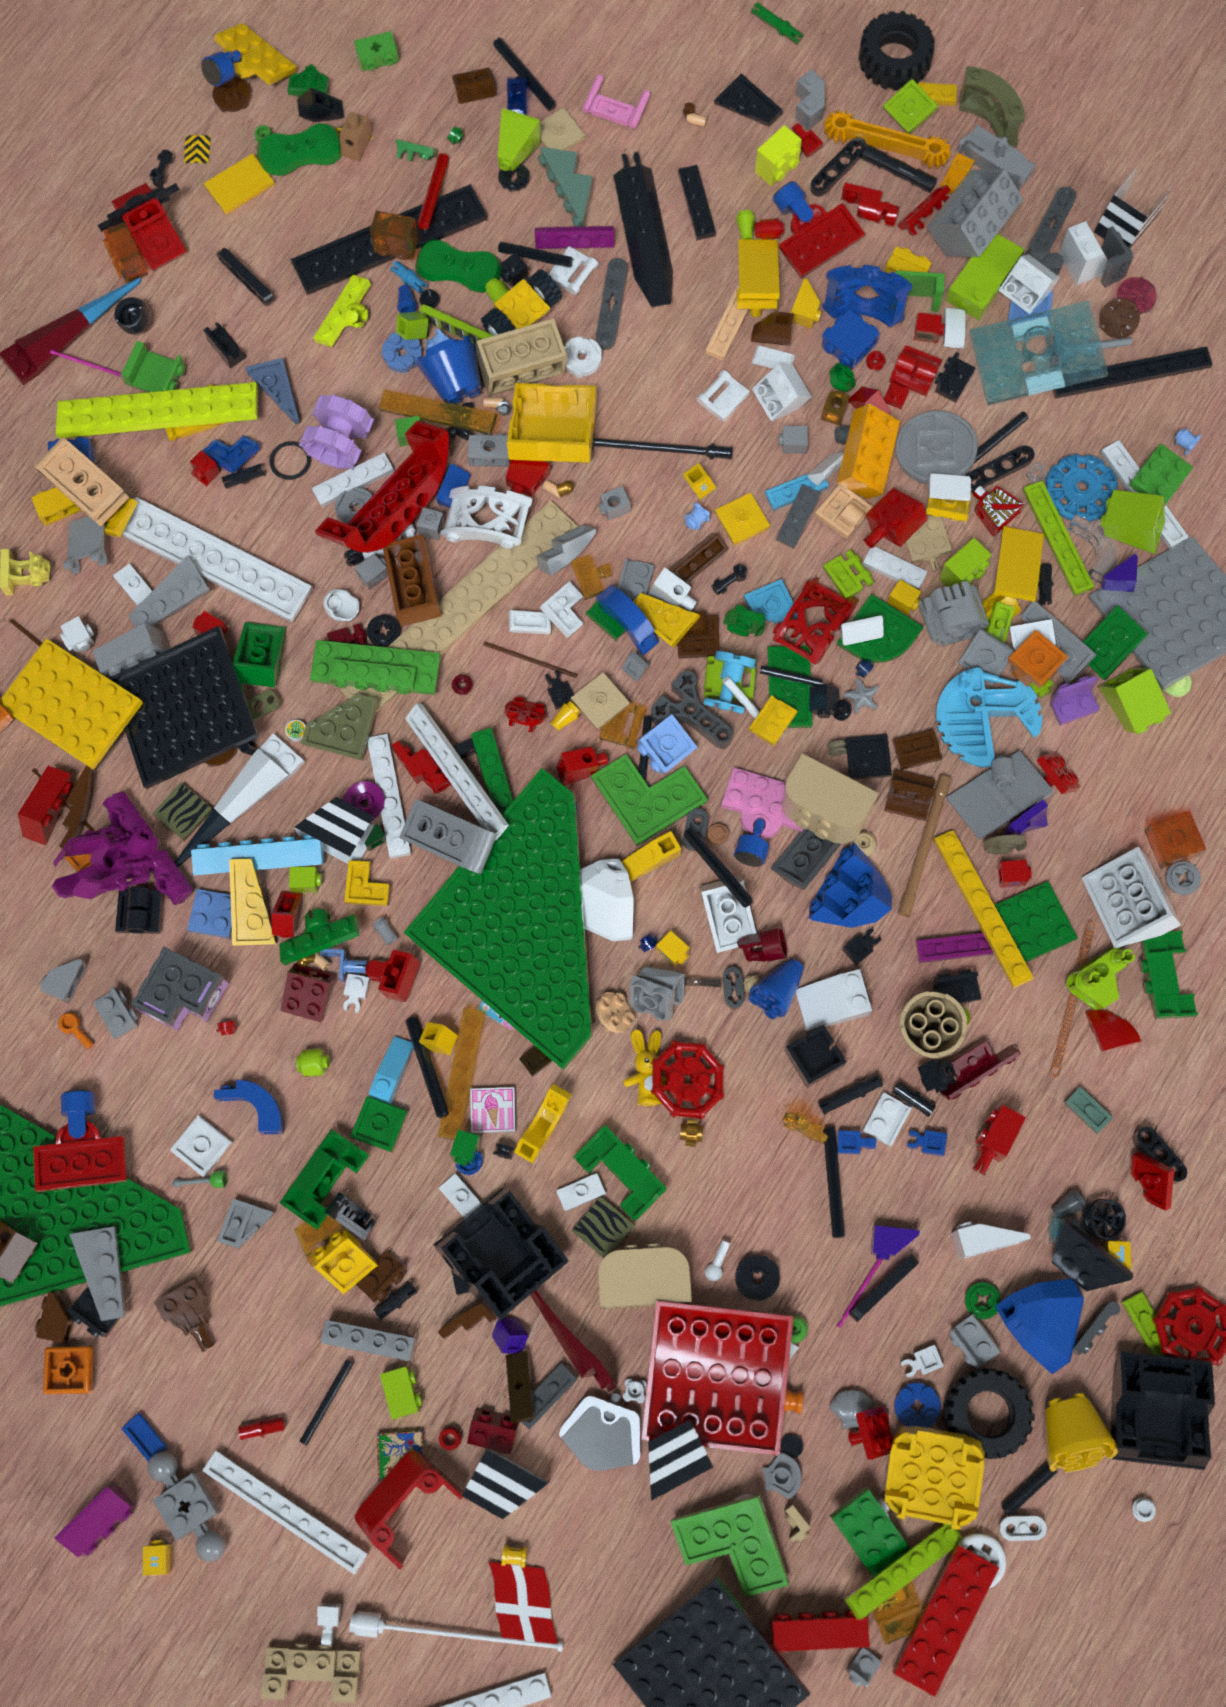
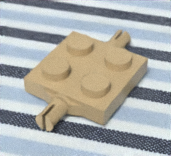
(929, 543)

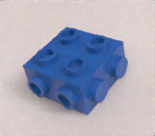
(850, 339)

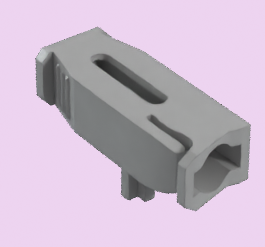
(996, 153)

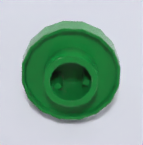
(842, 377)

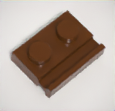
(917, 749)

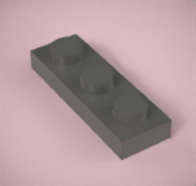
(798, 516)
(550, 1392)

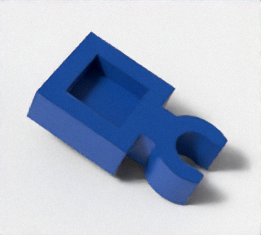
(932, 1142)

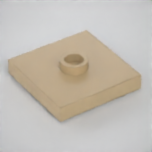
(560, 131)
(600, 701)

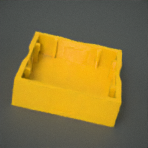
(552, 423)

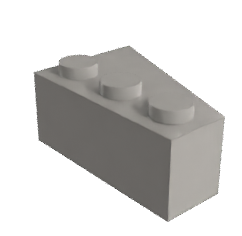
(130, 649)

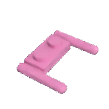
(613, 109)

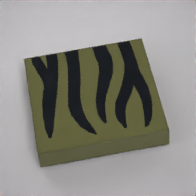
(182, 811)
(603, 1227)

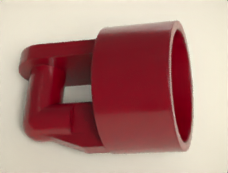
(772, 942)

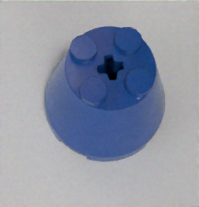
(452, 369)

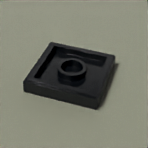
(868, 757)

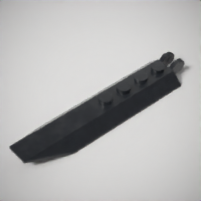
(644, 231)

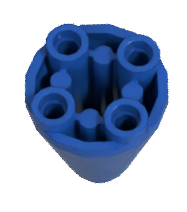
(777, 989)

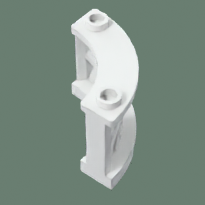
(461, 509)

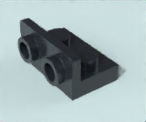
(954, 379)
(961, 987)
(85, 1312)

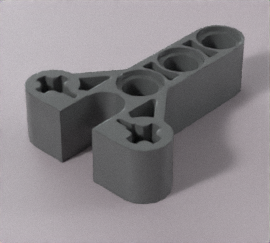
(690, 700)

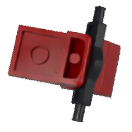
(148, 223)

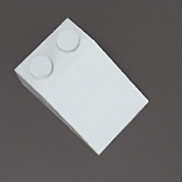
(726, 915)
(834, 1000)
(981, 1238)

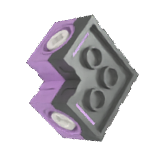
(178, 987)

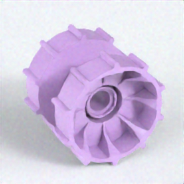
(332, 442)

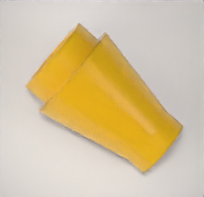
(566, 715)

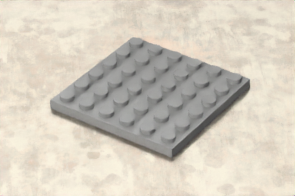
(1180, 606)

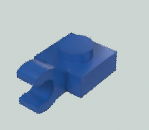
(850, 1142)

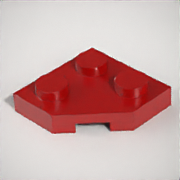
(1155, 1180)

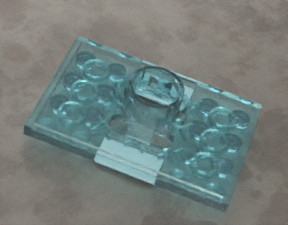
(1071, 338)

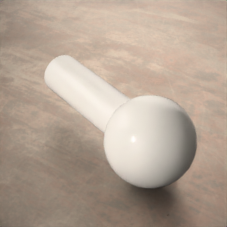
(714, 1271)

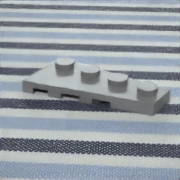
(171, 595)
(1077, 651)
(101, 1266)

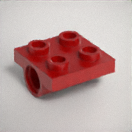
(915, 370)

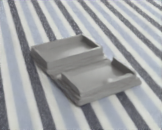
(988, 807)

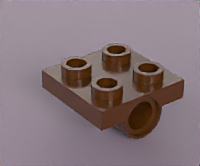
(701, 638)

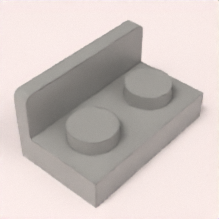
(116, 1013)
(974, 1341)

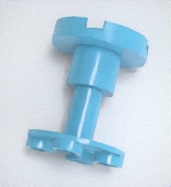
(734, 668)

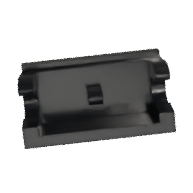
(224, 345)
(350, 1215)

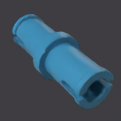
(408, 277)

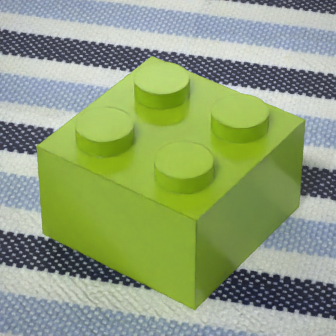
(966, 565)

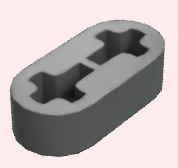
(727, 988)

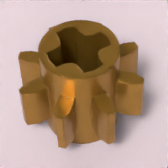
(691, 1132)

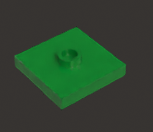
(379, 1124)

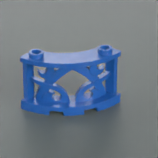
(880, 307)

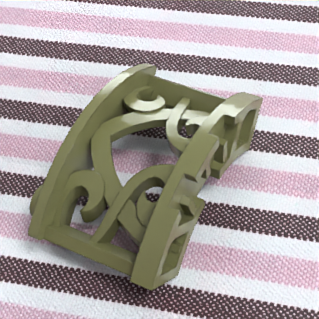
(975, 99)

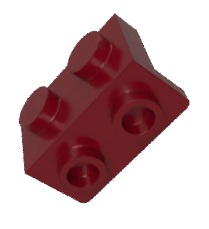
(492, 1431)

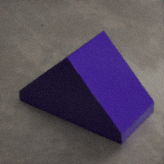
(1122, 577)

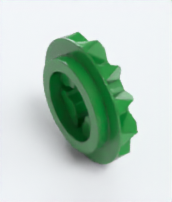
(982, 1289)

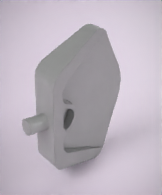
(603, 1434)

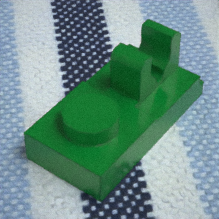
(411, 148)

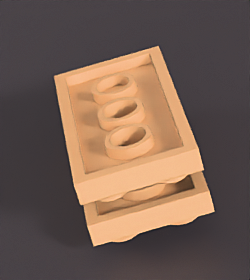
(81, 481)

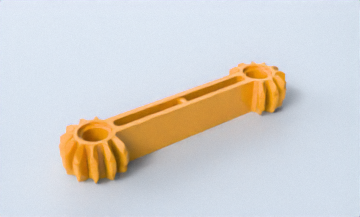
(887, 139)

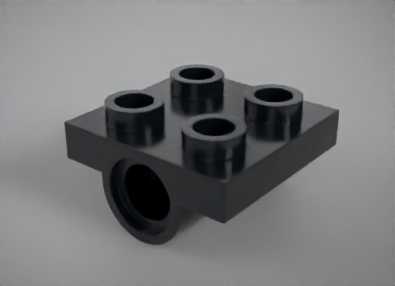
(139, 911)

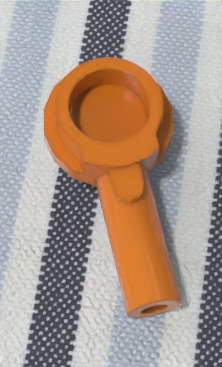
(69, 1024)

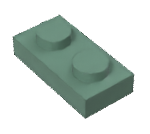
(1088, 1110)

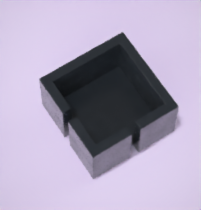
(814, 1059)

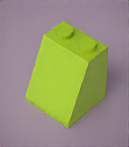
(1135, 519)
(1136, 699)

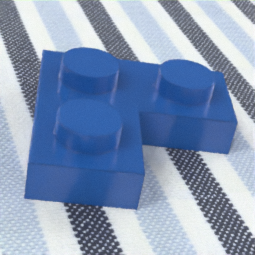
(231, 457)

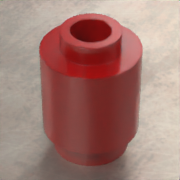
(769, 229)

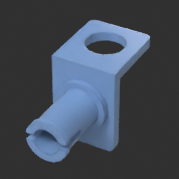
(346, 965)

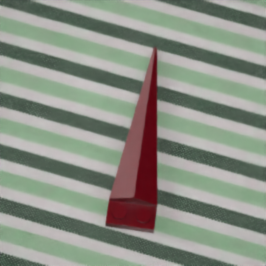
(582, 1359)

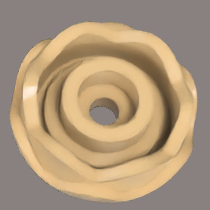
(869, 840)

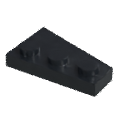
(748, 101)

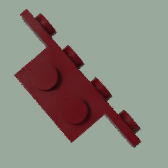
(975, 1065)

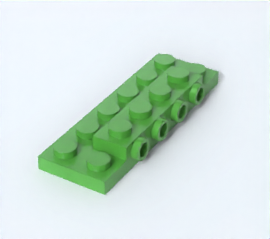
(375, 668)

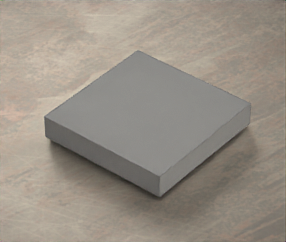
(986, 653)

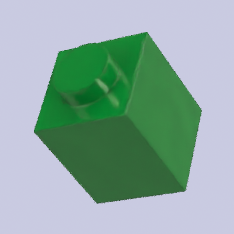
(465, 1148)

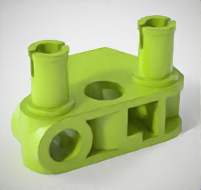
(1096, 980)

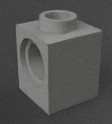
(619, 496)
(430, 523)

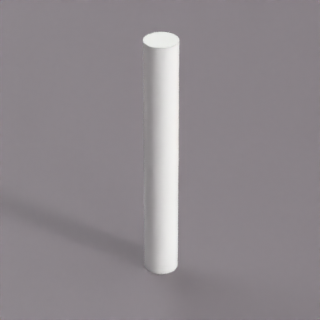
(741, 696)

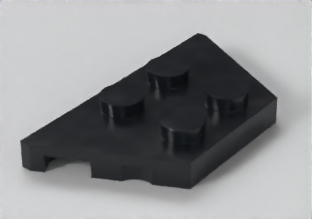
(1086, 1260)

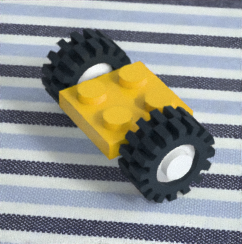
(522, 304)

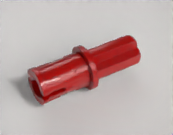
(261, 1428)

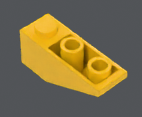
(652, 856)

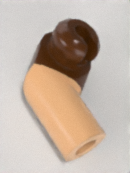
(692, 117)

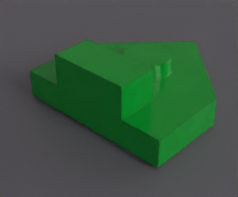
(307, 79)

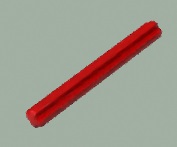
(433, 191)

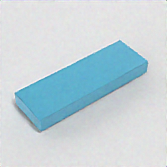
(786, 493)

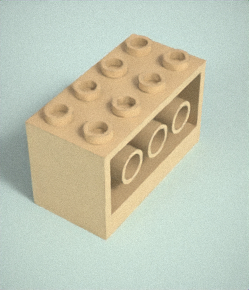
(521, 356)

